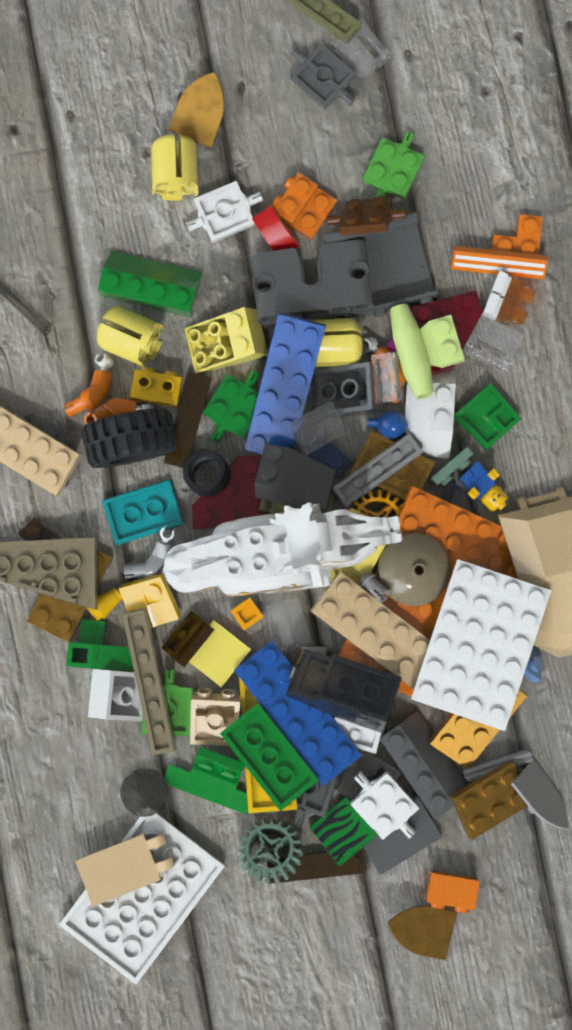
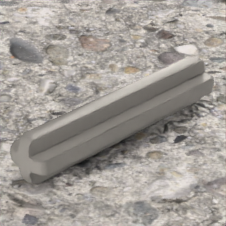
(479, 770)

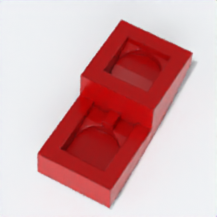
(274, 230)

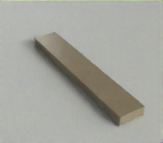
(149, 681)

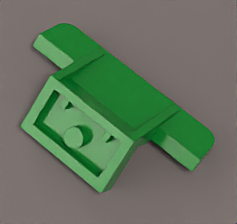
(211, 778)

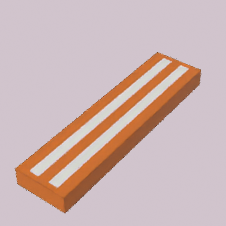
(493, 261)

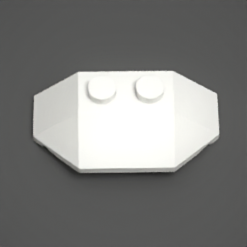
(432, 418)

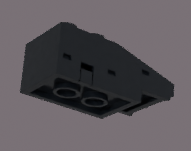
(344, 689)

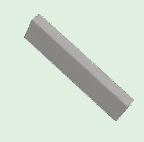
(377, 470)

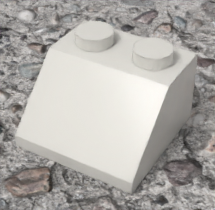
(114, 696)

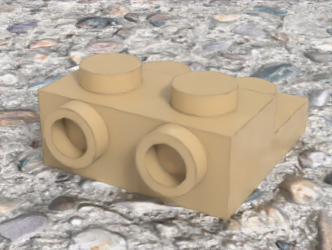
(212, 714)

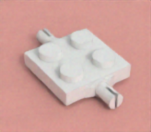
(224, 211)
(384, 805)

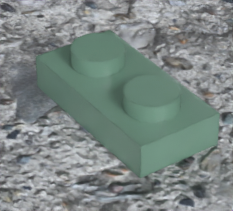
(445, 474)

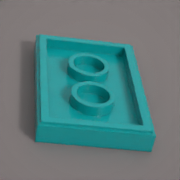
(142, 512)

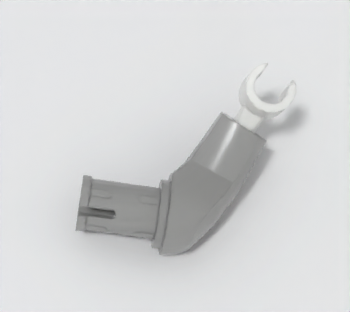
(155, 563)

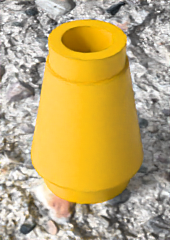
(106, 603)

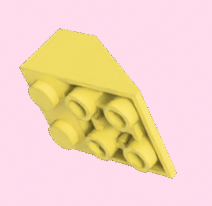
(226, 340)

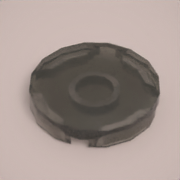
(144, 792)

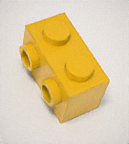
(156, 387)

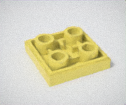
(220, 654)

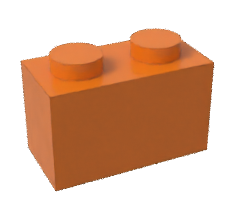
(452, 891)

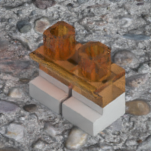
(504, 299)

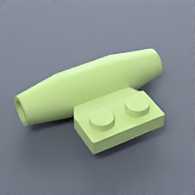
(421, 348)

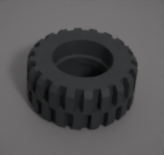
(129, 437)

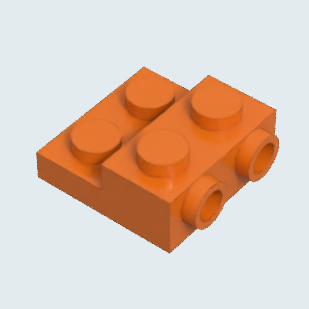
(304, 205)

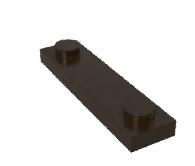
(322, 866)

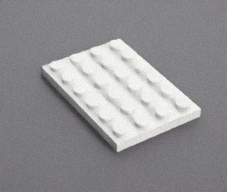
(481, 644)
(139, 924)

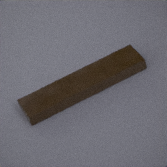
(189, 418)

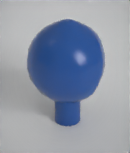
(390, 424)

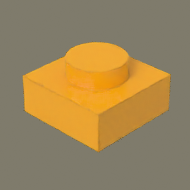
(247, 614)

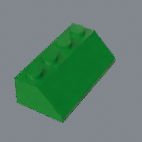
(150, 283)

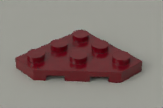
(464, 311)
(235, 500)

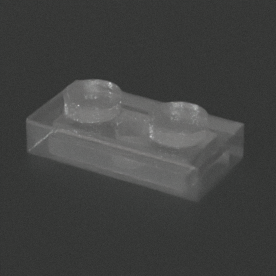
(386, 377)

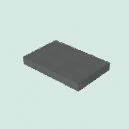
(397, 847)

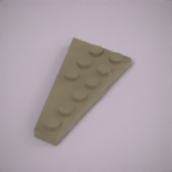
(53, 568)

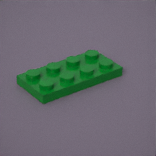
(269, 757)

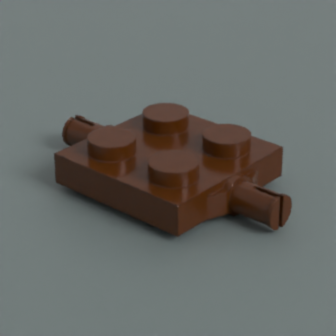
(366, 216)

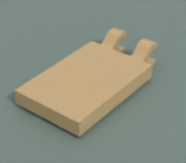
(122, 868)

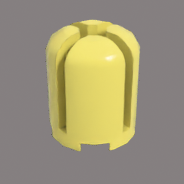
(174, 167)
(340, 342)
(138, 343)

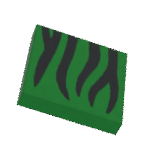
(343, 832)

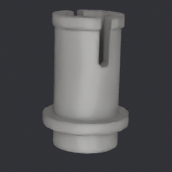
(372, 585)

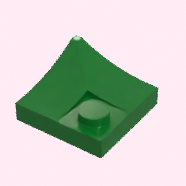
(487, 416)

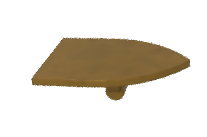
(200, 110)
(424, 930)

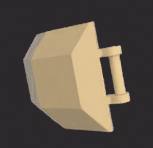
(542, 555)

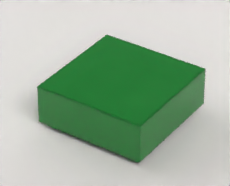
(92, 632)

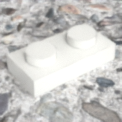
(361, 737)

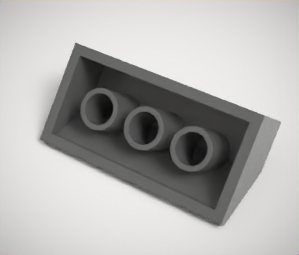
(424, 766)

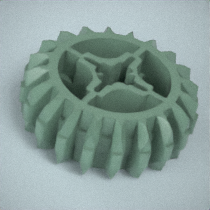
(262, 856)

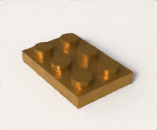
(398, 484)
(488, 800)

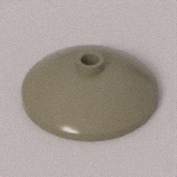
(398, 566)

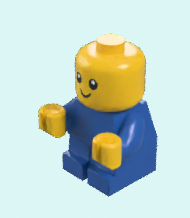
(482, 484)

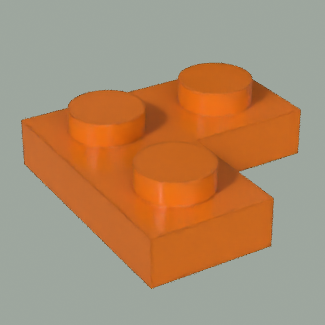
(526, 239)

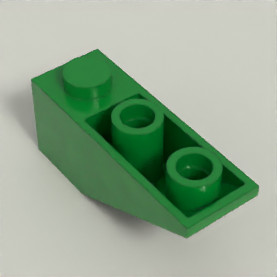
(99, 657)

